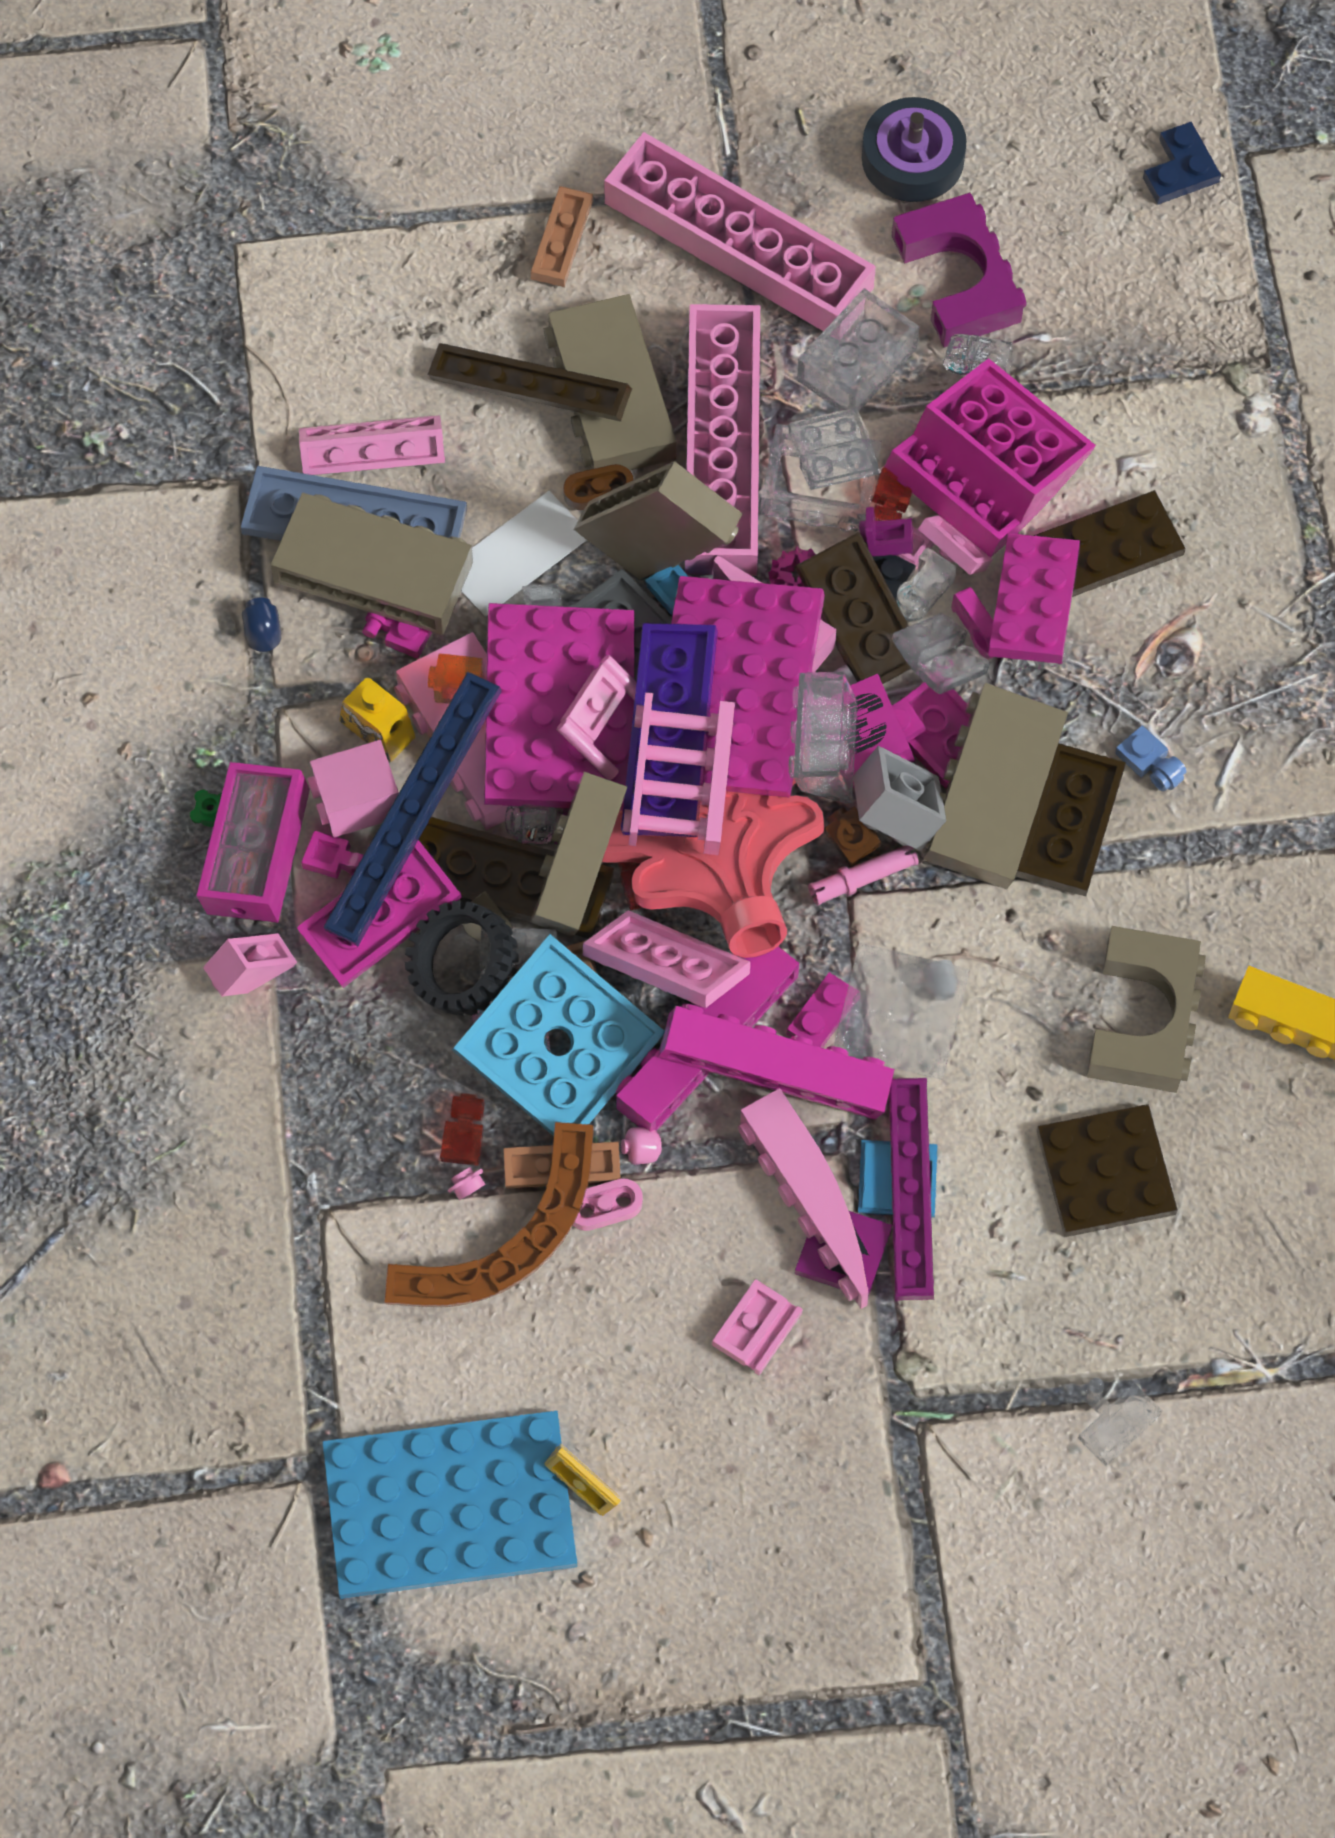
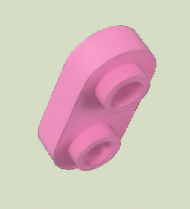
(603, 1202)

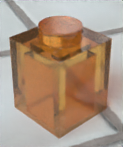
(449, 674)

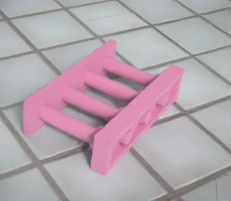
(709, 794)

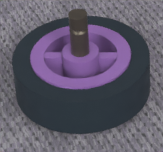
(913, 149)

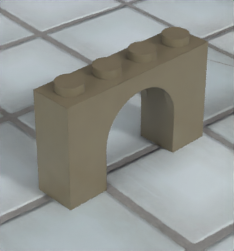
(1172, 967)

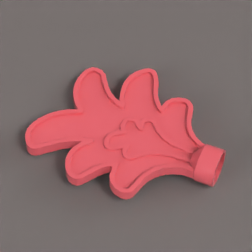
(738, 880)

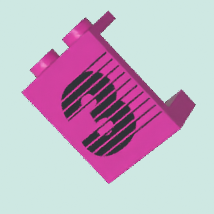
(876, 723)

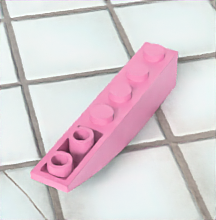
(807, 1184)

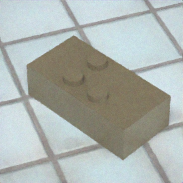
(578, 854)

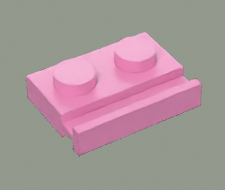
(757, 1327)

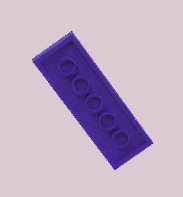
(679, 671)

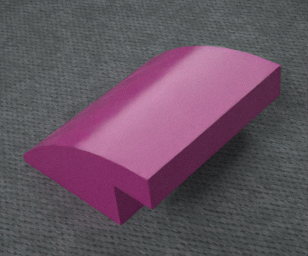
(988, 456)

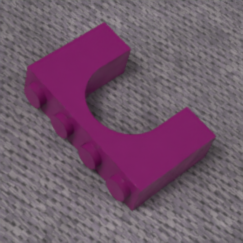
(962, 228)

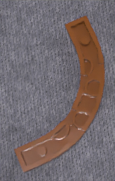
(520, 1255)

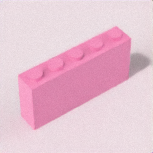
(414, 690)

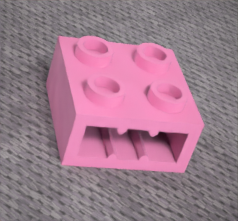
(353, 788)

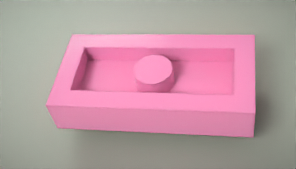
(954, 545)

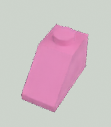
(248, 963)

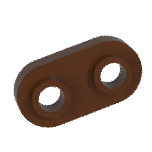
(594, 483)

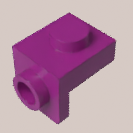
(886, 536)

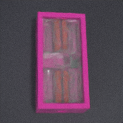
(253, 842)

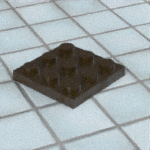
(1106, 1170)

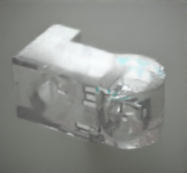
(969, 351)
(927, 587)

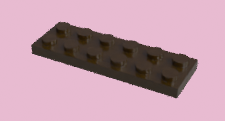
(502, 868)

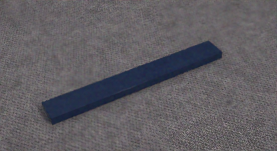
(412, 809)

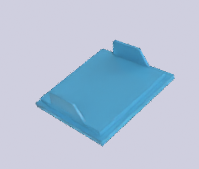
(876, 1177)

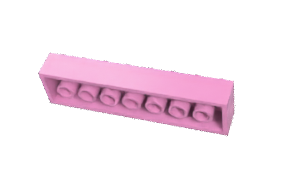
(736, 232)
(726, 421)

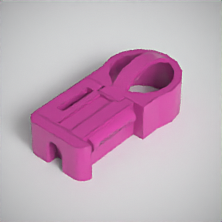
(974, 618)

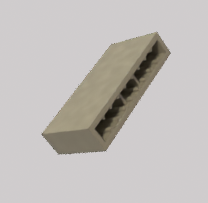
(609, 344)
(658, 521)
(372, 562)
(995, 784)

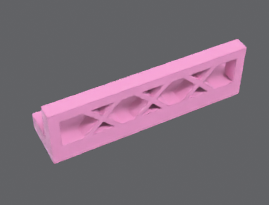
(371, 445)

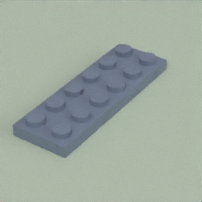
(278, 492)

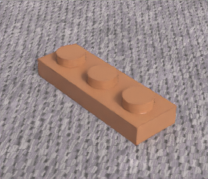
(561, 236)
(533, 1165)

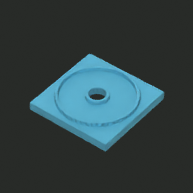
(558, 993)

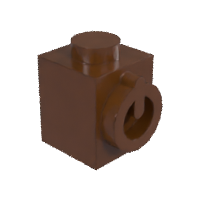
(851, 835)

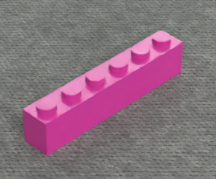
(776, 1061)
(665, 1084)

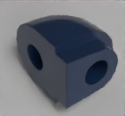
(261, 624)

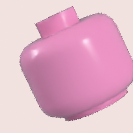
(641, 1145)

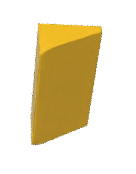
(582, 1480)

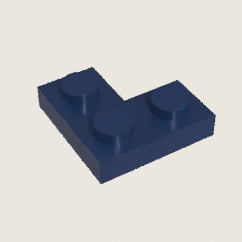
(1188, 168)

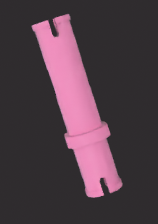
(849, 879)

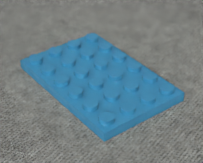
(448, 1505)

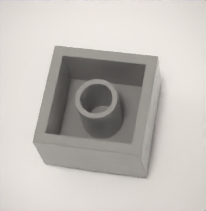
(899, 798)

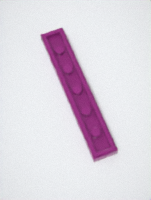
(911, 1189)

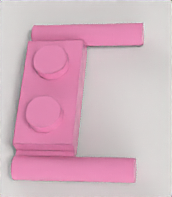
(593, 709)

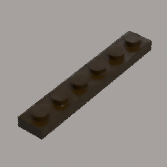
(530, 382)

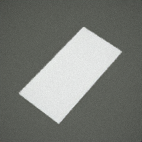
(520, 551)

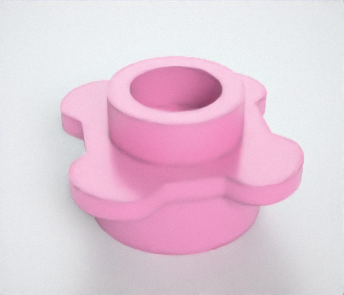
(466, 1183)

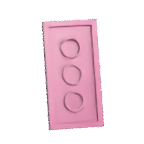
(666, 958)

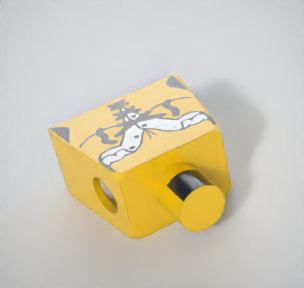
(372, 713)

